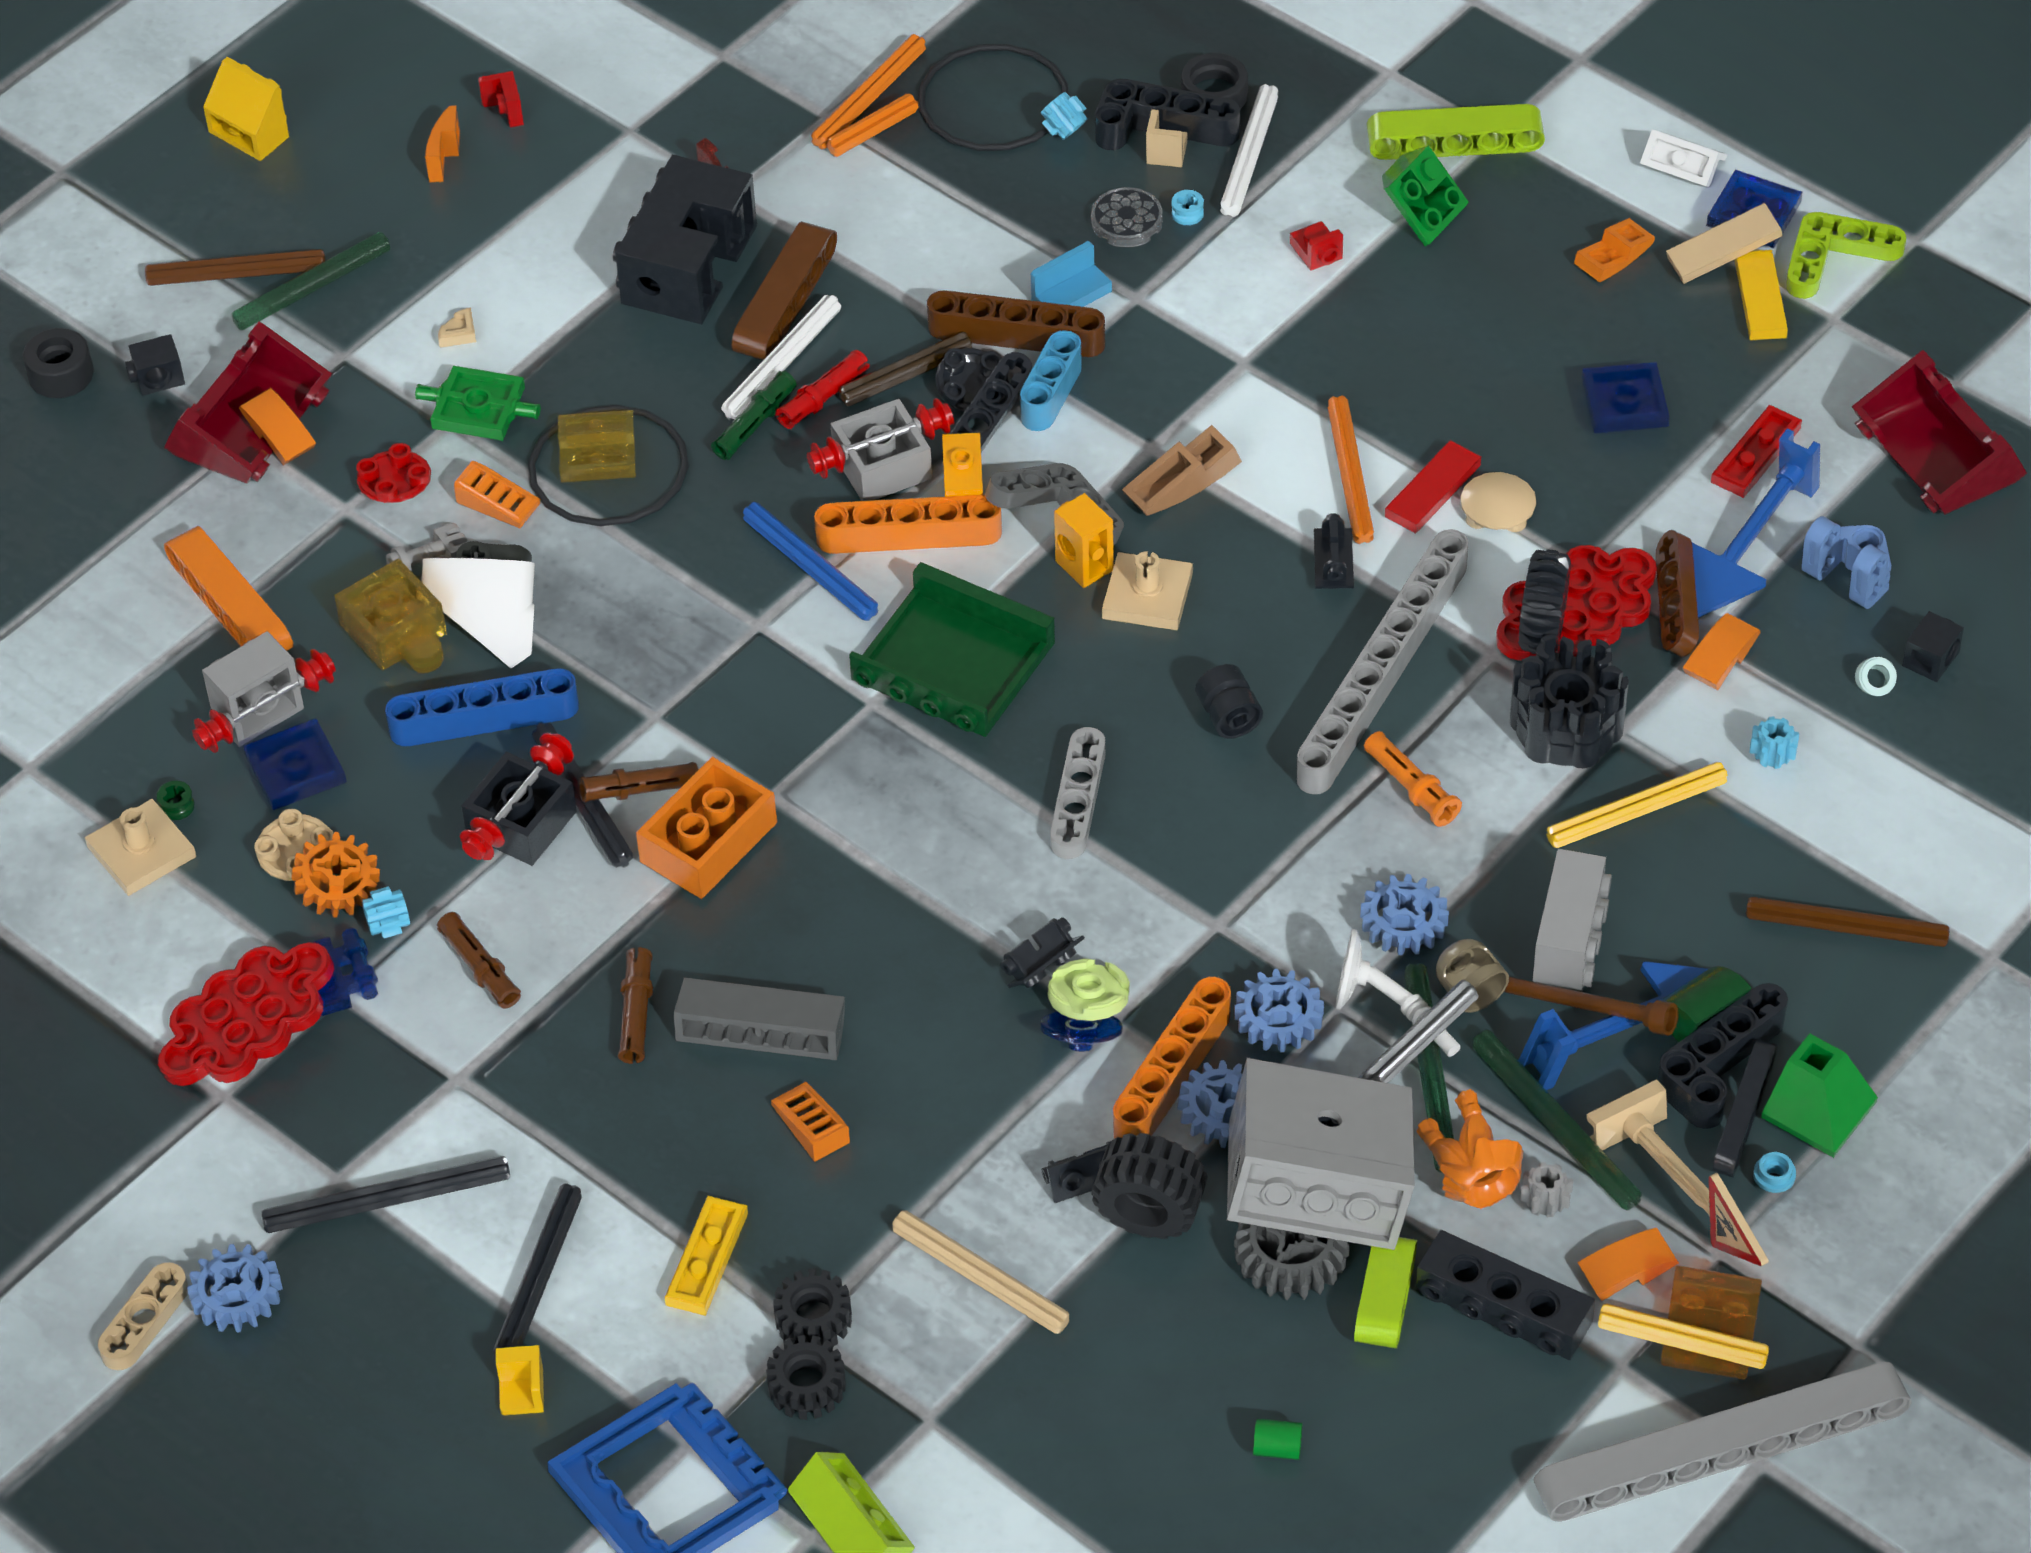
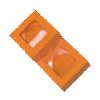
(442, 143)
(1617, 249)
(278, 425)
(1720, 650)
(1628, 1260)

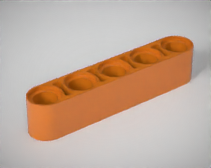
(907, 524)
(224, 588)
(1180, 1047)

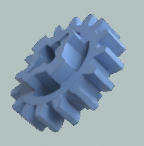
(1404, 914)
(1278, 1010)
(1209, 1100)
(234, 1288)

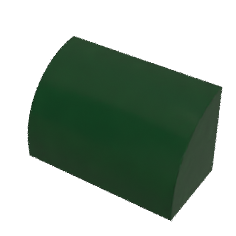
(1705, 998)

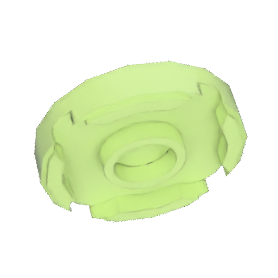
(1088, 990)

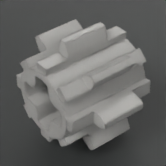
(1546, 1189)

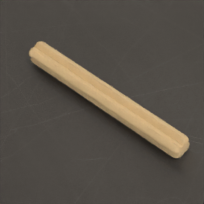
(981, 1272)

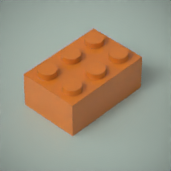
(706, 827)

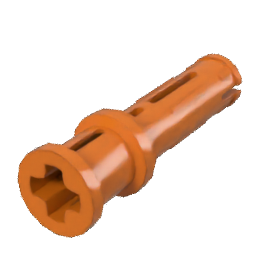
(1422, 788)

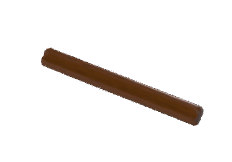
(233, 267)
(1848, 921)

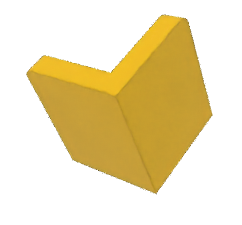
(520, 1380)

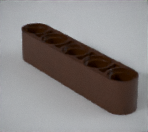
(784, 290)
(1012, 321)

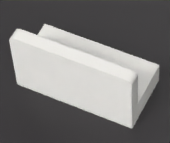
(1681, 158)

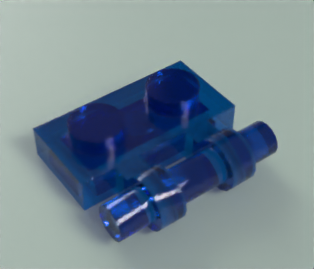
(363, 978)

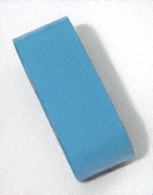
(1050, 380)

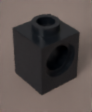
(155, 365)
(1933, 646)

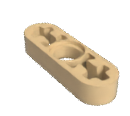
(142, 1334)

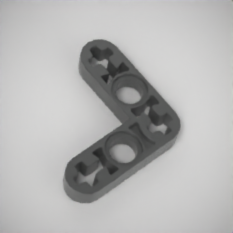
(1052, 482)

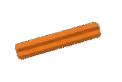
(872, 125)

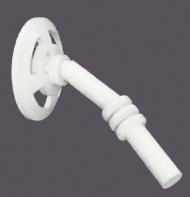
(1359, 972)

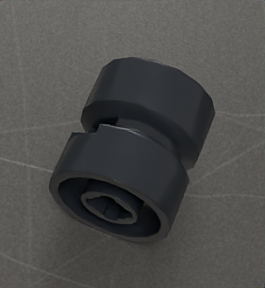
(1229, 701)

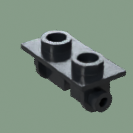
(1333, 554)
(1054, 946)
(1074, 1174)

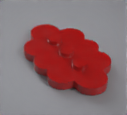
(1601, 598)
(246, 1014)

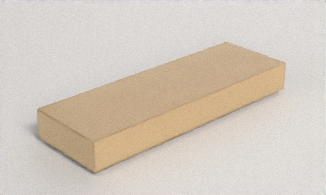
(1724, 243)

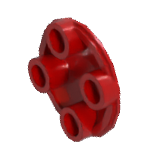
(393, 475)

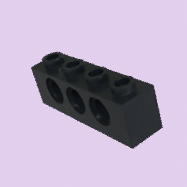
(1494, 1276)

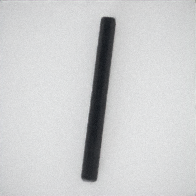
(385, 1194)

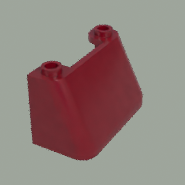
(215, 429)
(1936, 437)

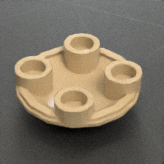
(1498, 502)
(285, 838)

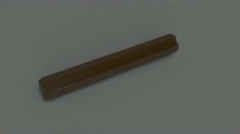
(901, 370)

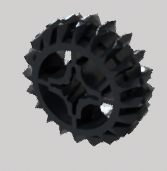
(1544, 598)

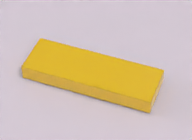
(1761, 295)
(706, 1255)

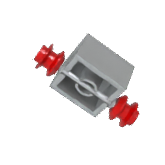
(882, 447)
(256, 690)

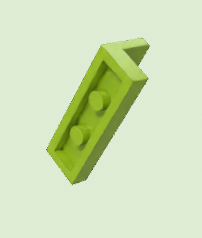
(846, 1508)

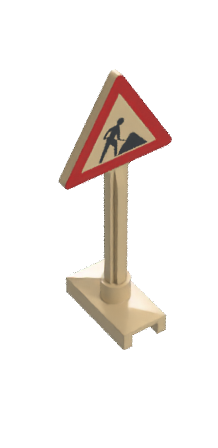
(1634, 1118)

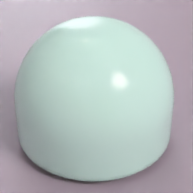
(1880, 664)

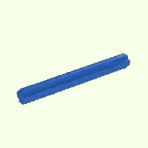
(810, 561)

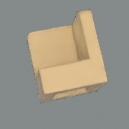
(1164, 146)

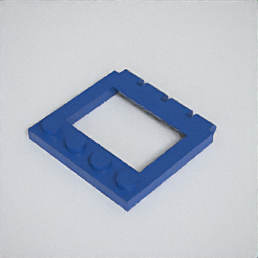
(710, 1438)

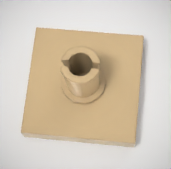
(1147, 590)
(140, 847)

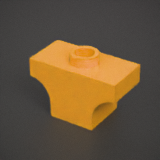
(962, 464)

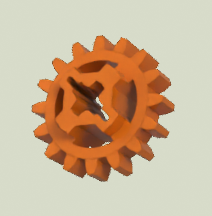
(316, 869)

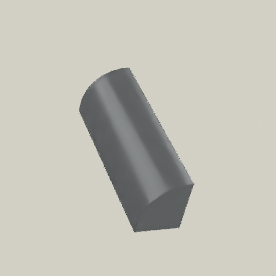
(759, 1018)

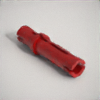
(812, 397)

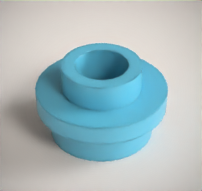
(1774, 1163)

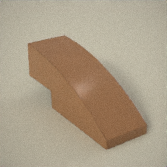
(1183, 472)

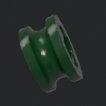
(177, 790)

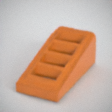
(475, 482)
(817, 1144)

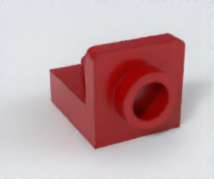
(502, 91)
(1317, 245)

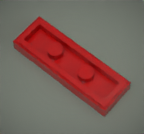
(1754, 451)
(1433, 486)

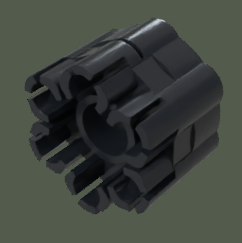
(1568, 705)

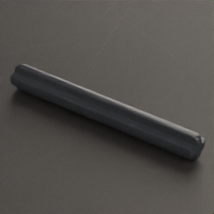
(592, 811)
(539, 1267)

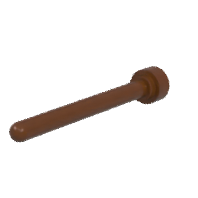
(1658, 1016)

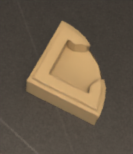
(458, 329)

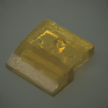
(597, 446)

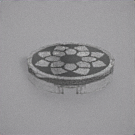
(1126, 216)

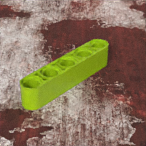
(1456, 131)

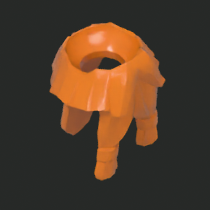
(1475, 1166)

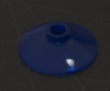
(1080, 1034)

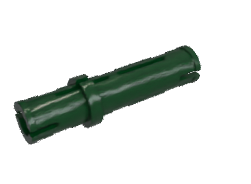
(762, 405)

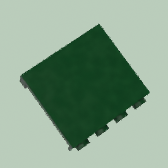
(955, 650)

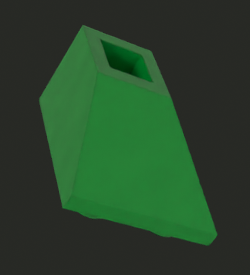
(1423, 193)
(1820, 1096)

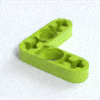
(1824, 241)

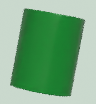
(1277, 1439)

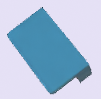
(1070, 279)

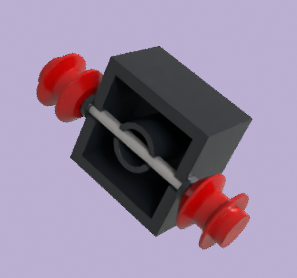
(520, 804)

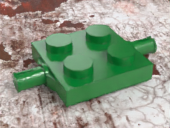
(477, 402)

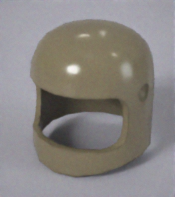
(1477, 965)

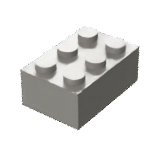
(1571, 921)

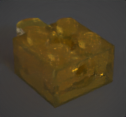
(394, 618)

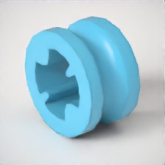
(1181, 201)

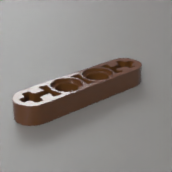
(1677, 593)

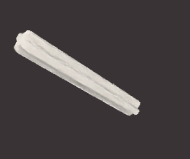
(1249, 150)
(783, 354)

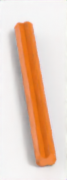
(869, 90)
(1350, 469)

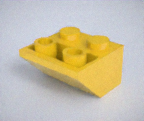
(246, 110)

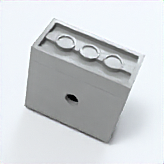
(1320, 1154)

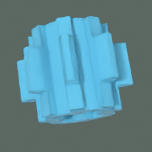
(1064, 115)
(1774, 742)
(386, 912)

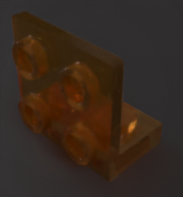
(1714, 1303)

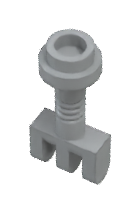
(446, 541)

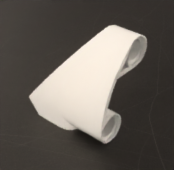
(487, 600)

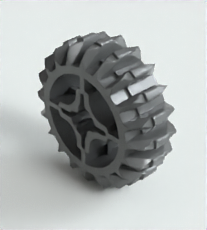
(1296, 1270)

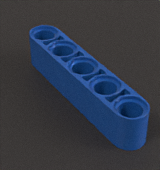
(482, 707)

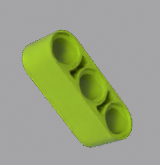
(1385, 1294)

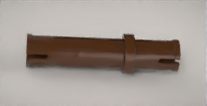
(623, 783)
(487, 971)
(636, 991)

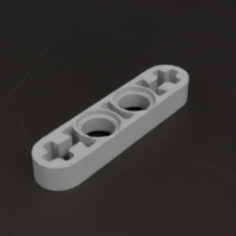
(1077, 792)

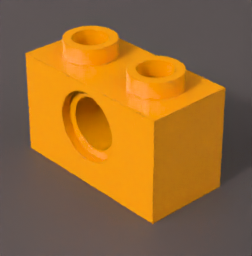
(1083, 540)

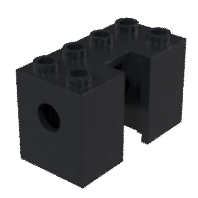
(681, 227)

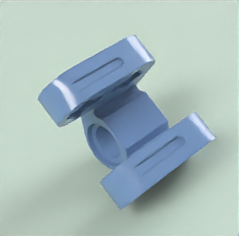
(1859, 547)

